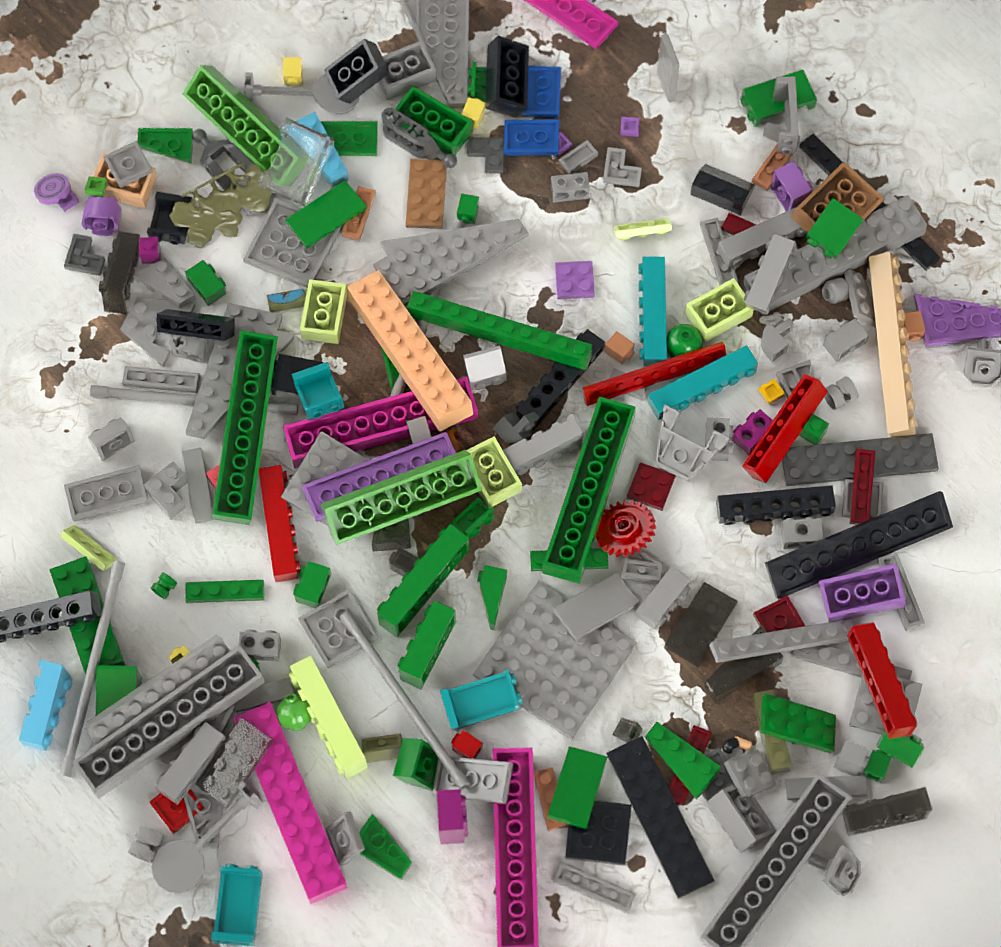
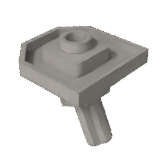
(983, 365)
(840, 872)

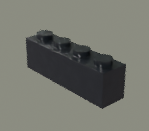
(195, 324)

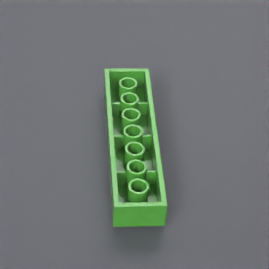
(234, 115)
(401, 497)

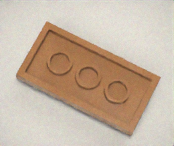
(426, 194)

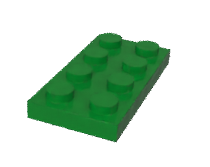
(798, 723)

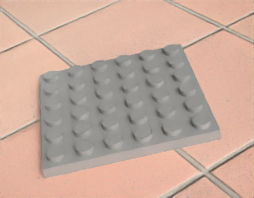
(552, 670)

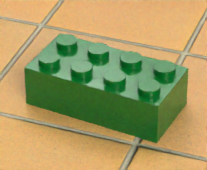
(443, 123)
(427, 644)

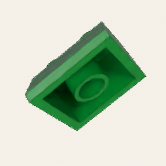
(416, 763)

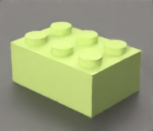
(718, 310)
(323, 311)
(494, 473)

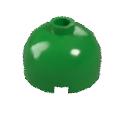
(683, 339)

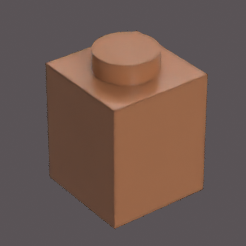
(914, 326)
(619, 348)

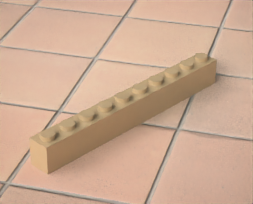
(892, 345)

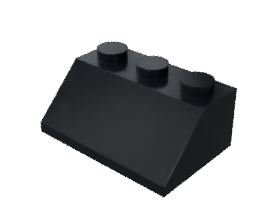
(722, 189)

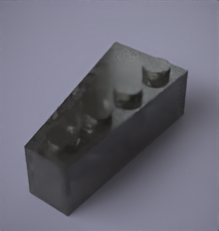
(739, 672)

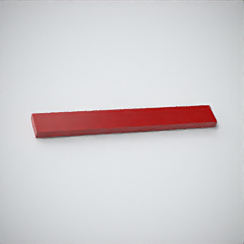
(653, 373)

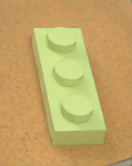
(642, 229)
(88, 547)

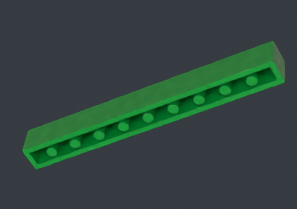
(500, 330)

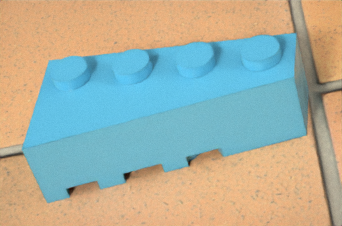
(334, 169)
(45, 705)

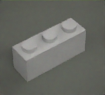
(663, 598)

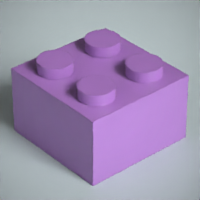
(790, 186)

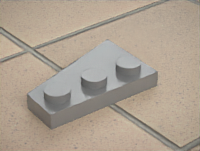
(167, 282)
(860, 298)

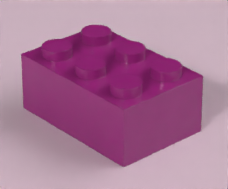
(452, 816)

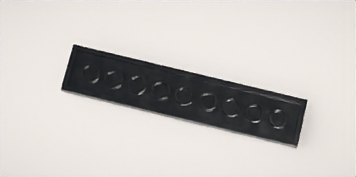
(859, 544)

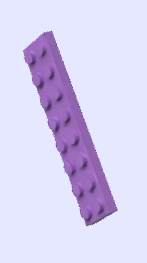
(375, 471)

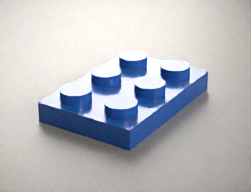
(543, 91)
(531, 137)

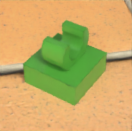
(96, 186)

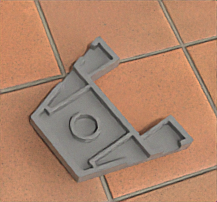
(141, 325)
(680, 454)

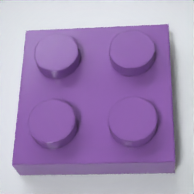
(574, 280)

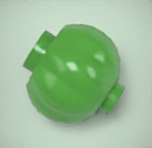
(293, 713)

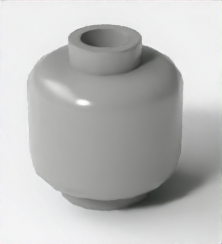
(835, 290)

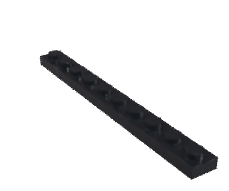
(830, 162)

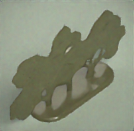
(221, 208)

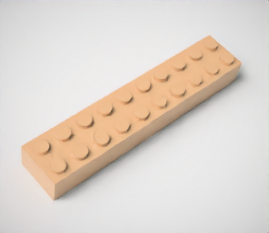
(410, 351)

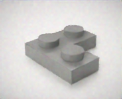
(617, 173)

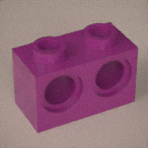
(752, 430)

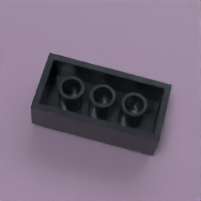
(507, 77)

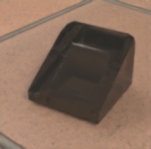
(627, 730)

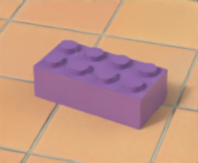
(862, 593)

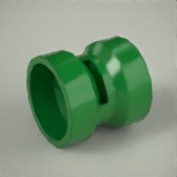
(163, 585)

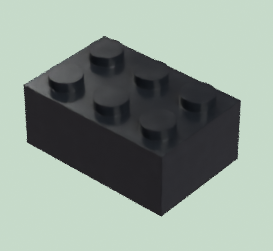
(356, 71)

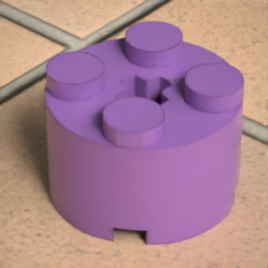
(101, 215)

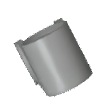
(188, 348)

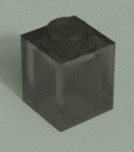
(402, 561)

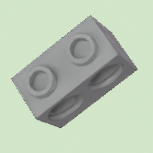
(570, 187)
(723, 423)
(259, 651)

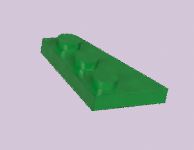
(168, 142)
(382, 849)

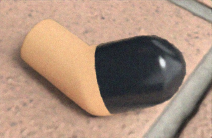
(736, 742)

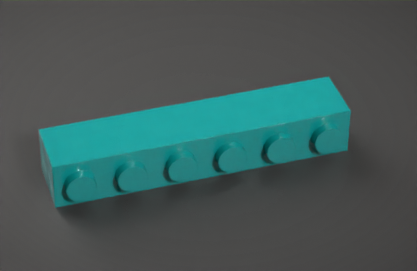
(653, 310)
(704, 382)

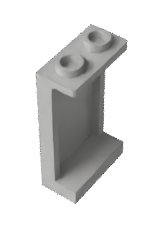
(786, 92)

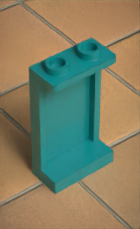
(481, 700)
(237, 905)

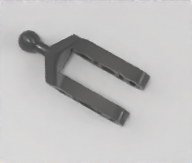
(431, 149)
(213, 150)

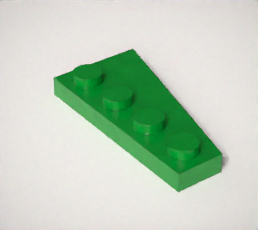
(685, 761)

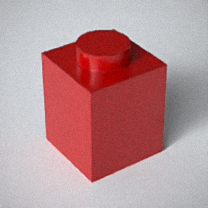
(466, 745)

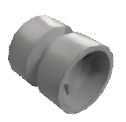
(840, 393)
(146, 843)

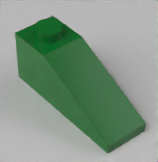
(492, 585)

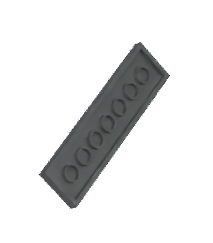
(836, 460)

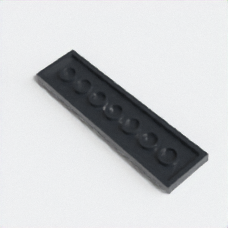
(660, 817)

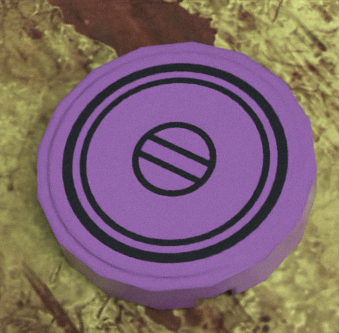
(52, 188)

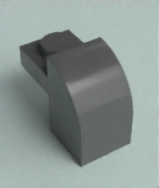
(513, 429)

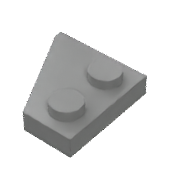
(791, 376)
(641, 568)

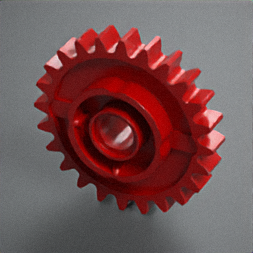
(639, 528)

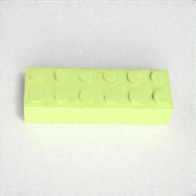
(329, 719)

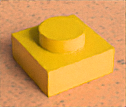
(771, 391)

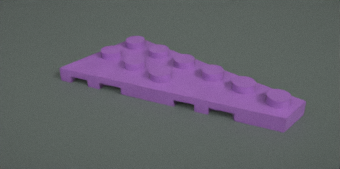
(957, 321)

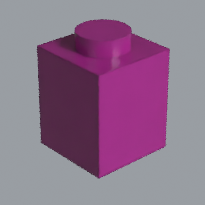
(149, 250)

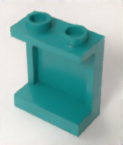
(317, 391)

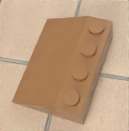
(844, 187)

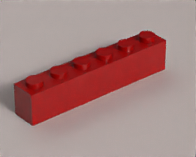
(785, 428)
(278, 524)
(882, 680)

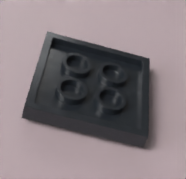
(605, 835)

